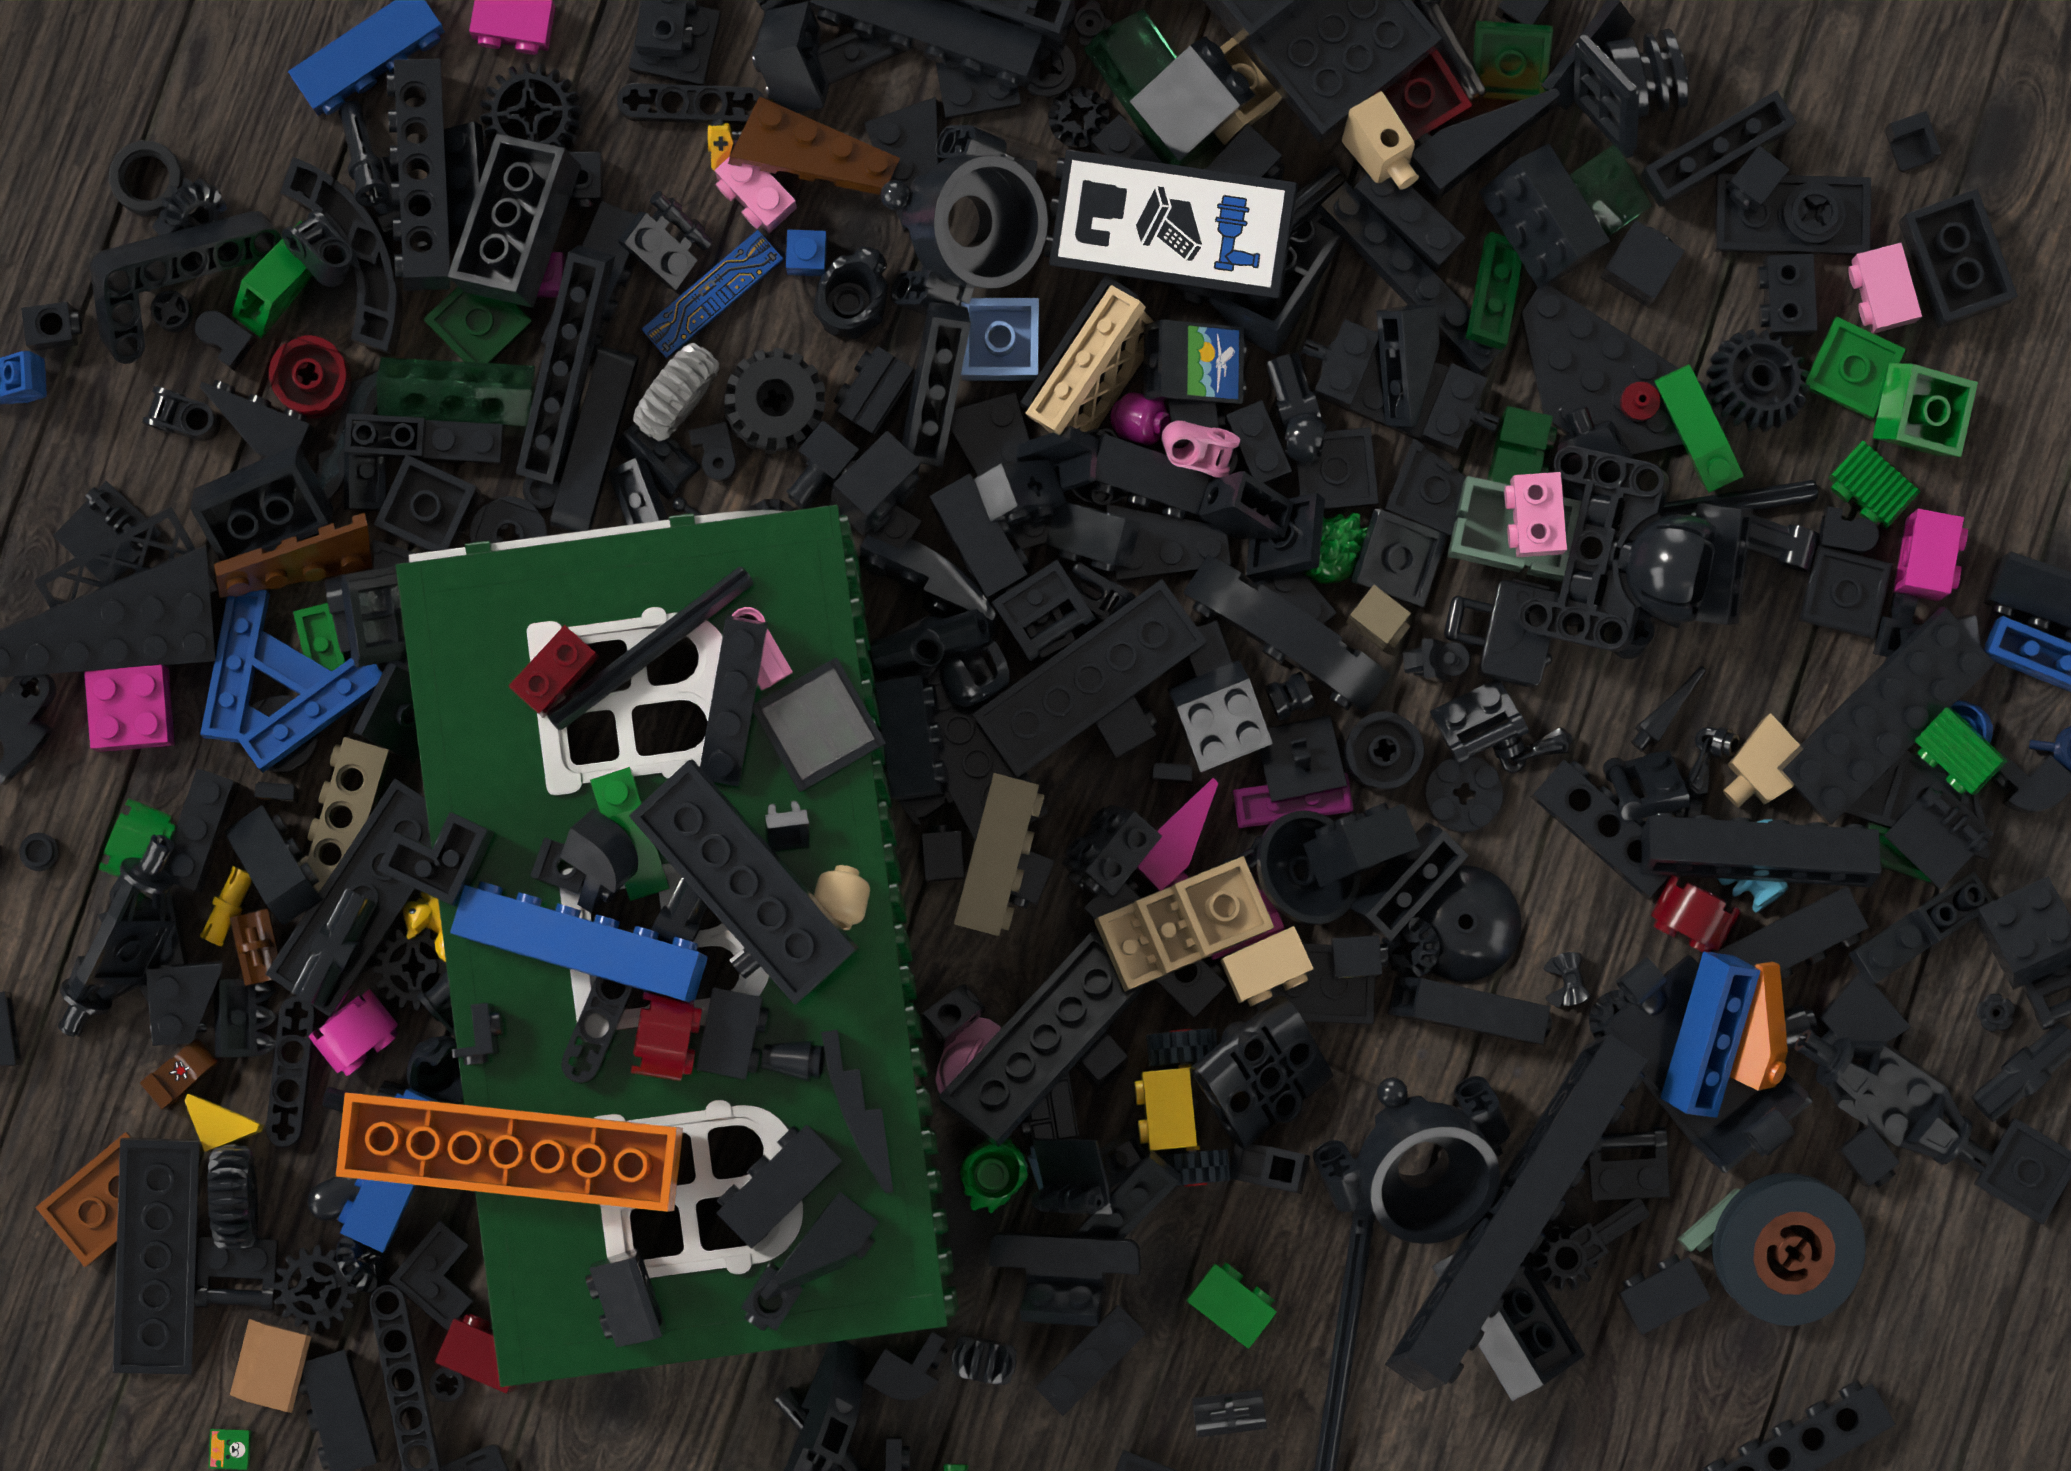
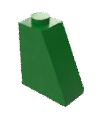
(270, 289)

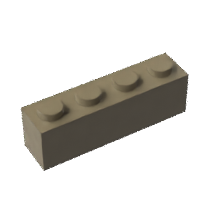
(997, 854)

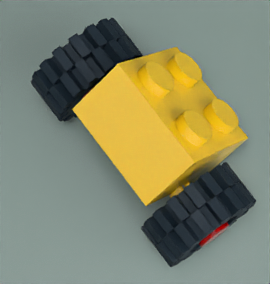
(1169, 1105)

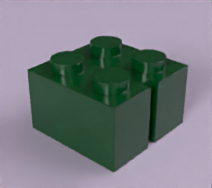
(1521, 444)

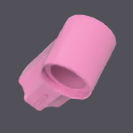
(773, 664)

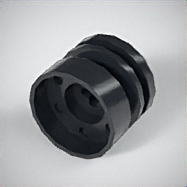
(1655, 72)

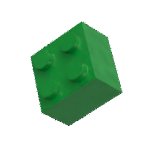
(1925, 410)

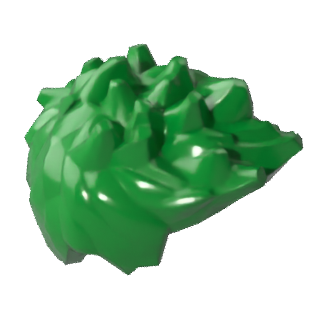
(1339, 550)
(992, 1173)

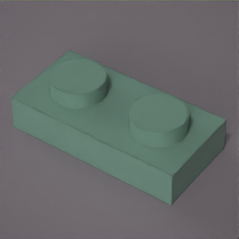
(1702, 1232)

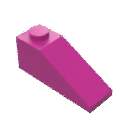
(1180, 835)

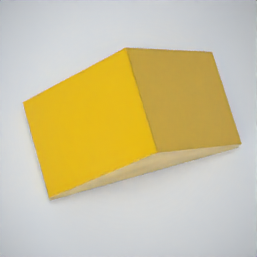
(219, 1125)

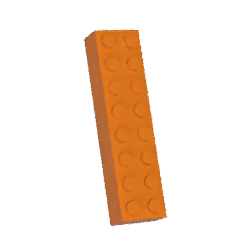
(509, 1152)

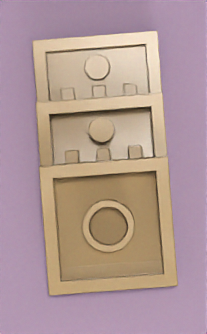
(1184, 923)

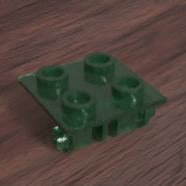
(1610, 190)

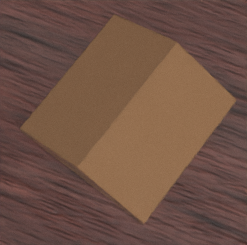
(270, 1366)

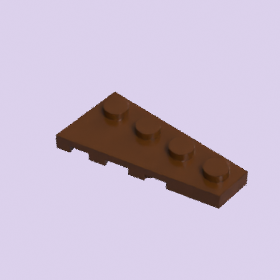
(798, 145)
(297, 561)

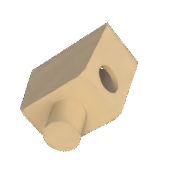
(1380, 141)
(1758, 763)

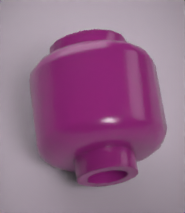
(1139, 419)

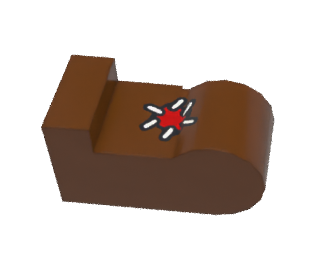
(179, 1074)

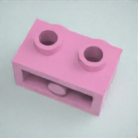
(758, 192)
(1884, 288)
(1536, 514)

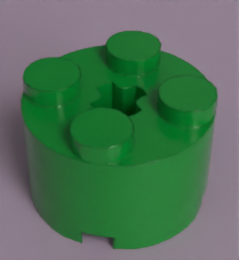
(133, 834)

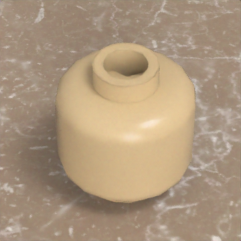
(843, 895)

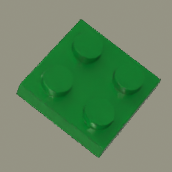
(1852, 367)

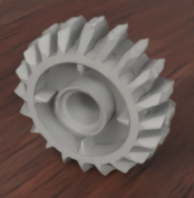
(676, 392)

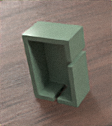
(1483, 532)

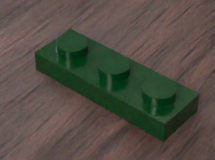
(1494, 293)

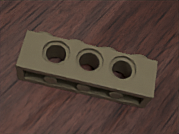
(350, 756)

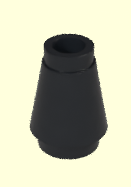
(794, 1059)

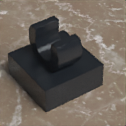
(787, 829)

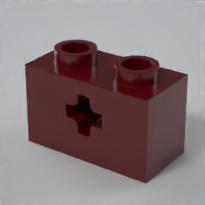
(553, 671)

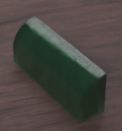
(1128, 60)

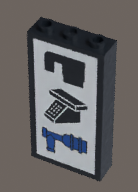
(1171, 224)

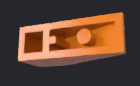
(1764, 1038)

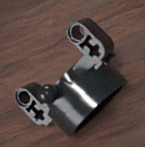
(1009, 212)
(1445, 1197)

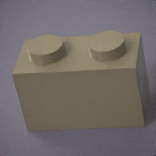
(1379, 619)

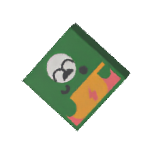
(229, 1449)

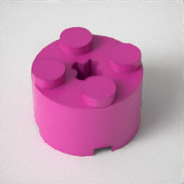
(354, 1032)

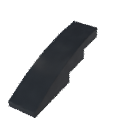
(865, 1126)

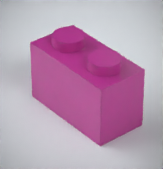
(514, 23)

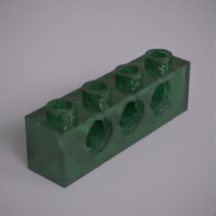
(455, 391)

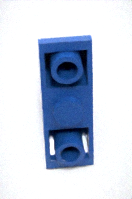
(22, 378)

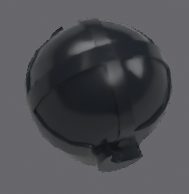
(434, 1070)

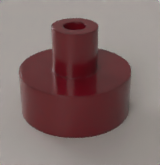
(1637, 410)

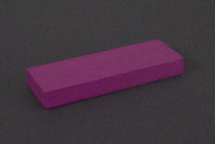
(1255, 807)

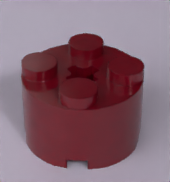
(301, 356)
(1694, 915)
(664, 1037)

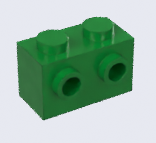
(1231, 1304)

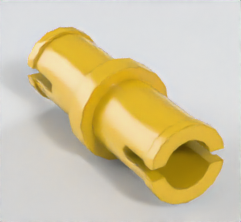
(226, 906)

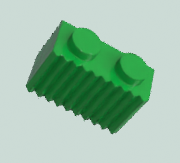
(1872, 485)
(1960, 752)

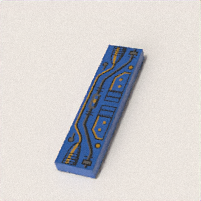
(712, 294)

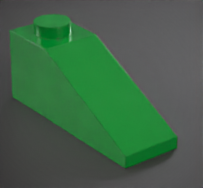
(1698, 429)
(617, 799)

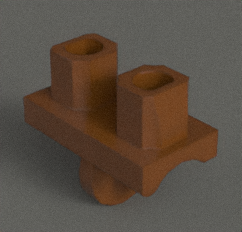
(255, 945)

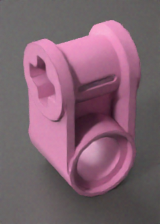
(1207, 450)

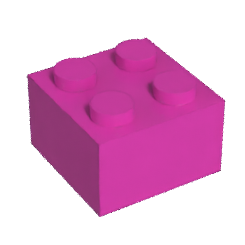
(1930, 555)
(129, 708)

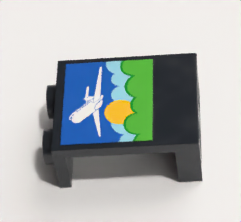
(1194, 362)

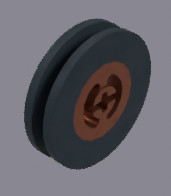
(1819, 1273)

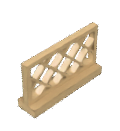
(1091, 354)

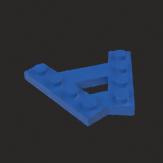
(246, 647)

